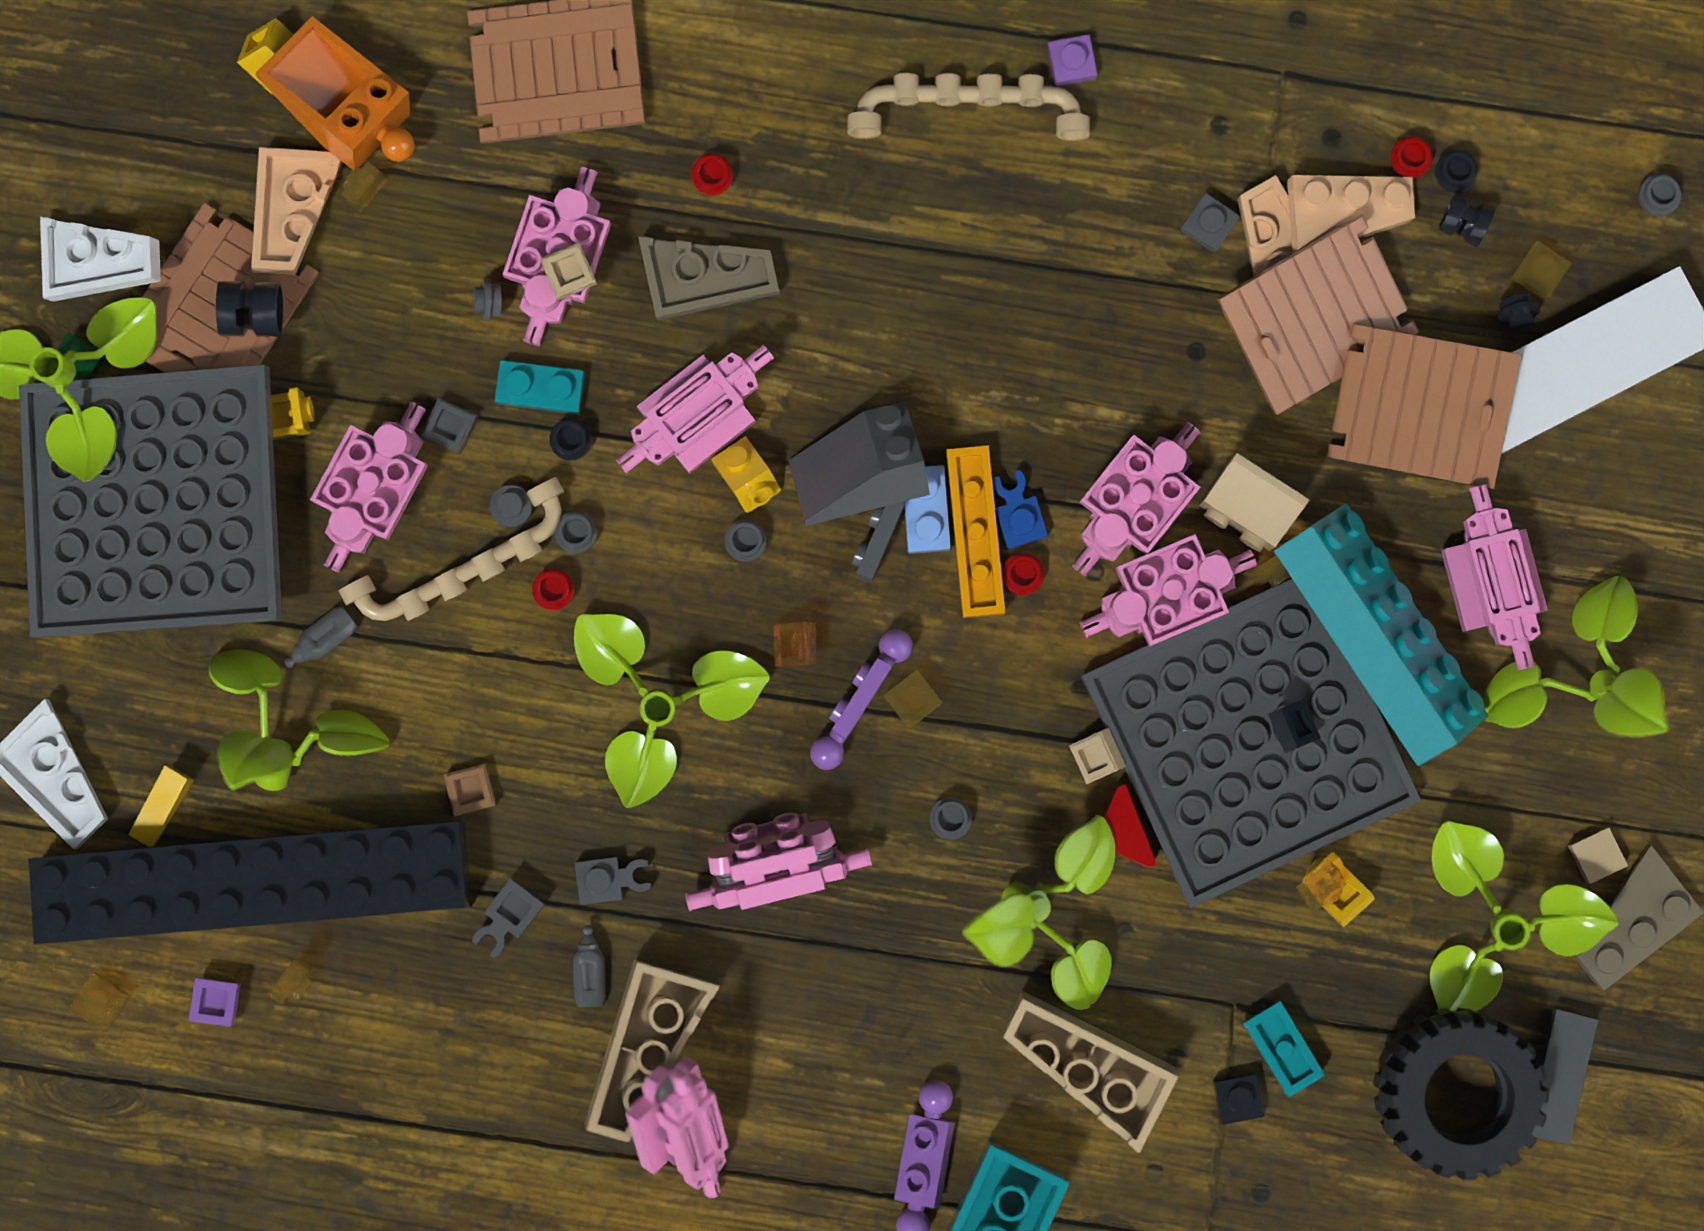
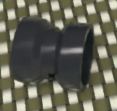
(1466, 219)

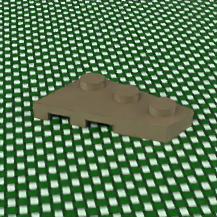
(704, 277)
(1650, 912)

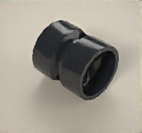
(264, 311)

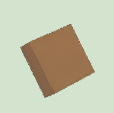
(470, 790)

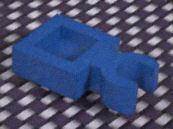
(1020, 517)

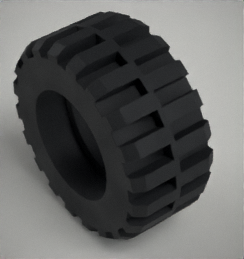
(1505, 1125)

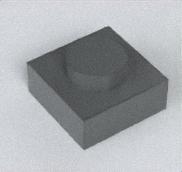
(1210, 223)

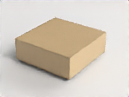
(568, 271)
(1097, 755)
(1597, 855)

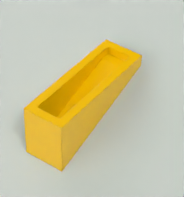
(161, 805)

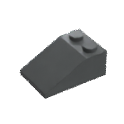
(861, 466)

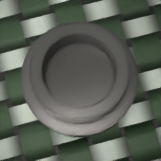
(1659, 195)
(487, 299)
(510, 506)
(576, 532)
(745, 540)
(950, 818)

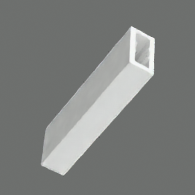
(1604, 354)

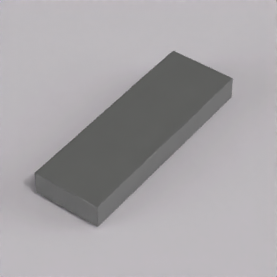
(1565, 1066)

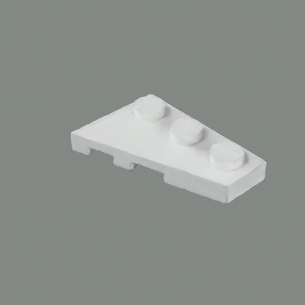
(94, 260)
(49, 776)

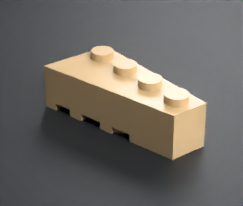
(649, 1032)
(1099, 1070)

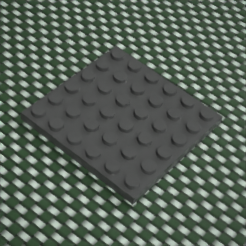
(174, 522)
(1207, 755)

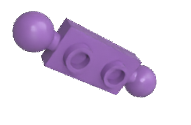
(828, 750)
(925, 1157)

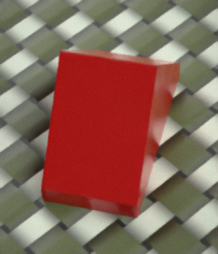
(1127, 828)

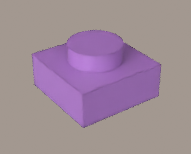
(1072, 60)
(214, 1002)

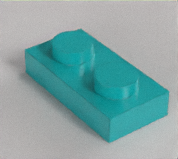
(539, 387)
(1283, 1048)

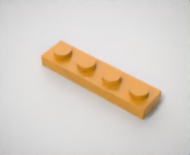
(975, 531)

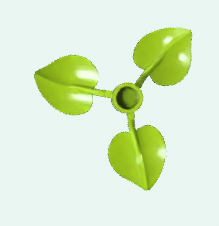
(86, 439)
(1625, 701)
(268, 761)
(636, 762)
(1570, 918)
(1005, 927)

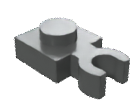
(603, 879)
(512, 912)

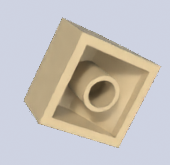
(1252, 503)

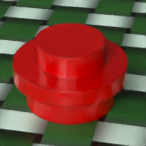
(1411, 157)
(712, 174)
(1022, 574)
(553, 589)

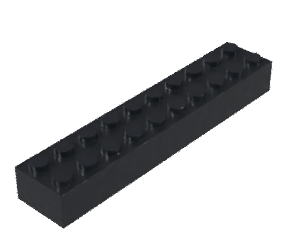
(249, 882)

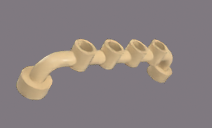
(988, 92)
(452, 582)

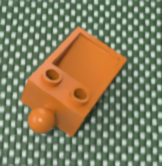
(332, 88)

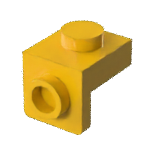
(291, 414)
(746, 474)
(1354, 895)

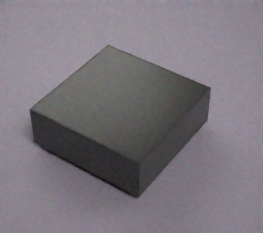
(449, 426)

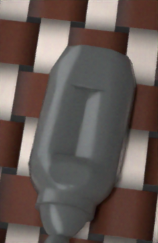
(322, 636)
(589, 972)

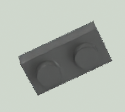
(870, 555)

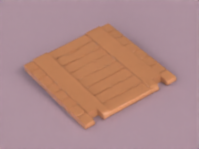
(553, 68)
(188, 297)
(1309, 311)
(1425, 406)

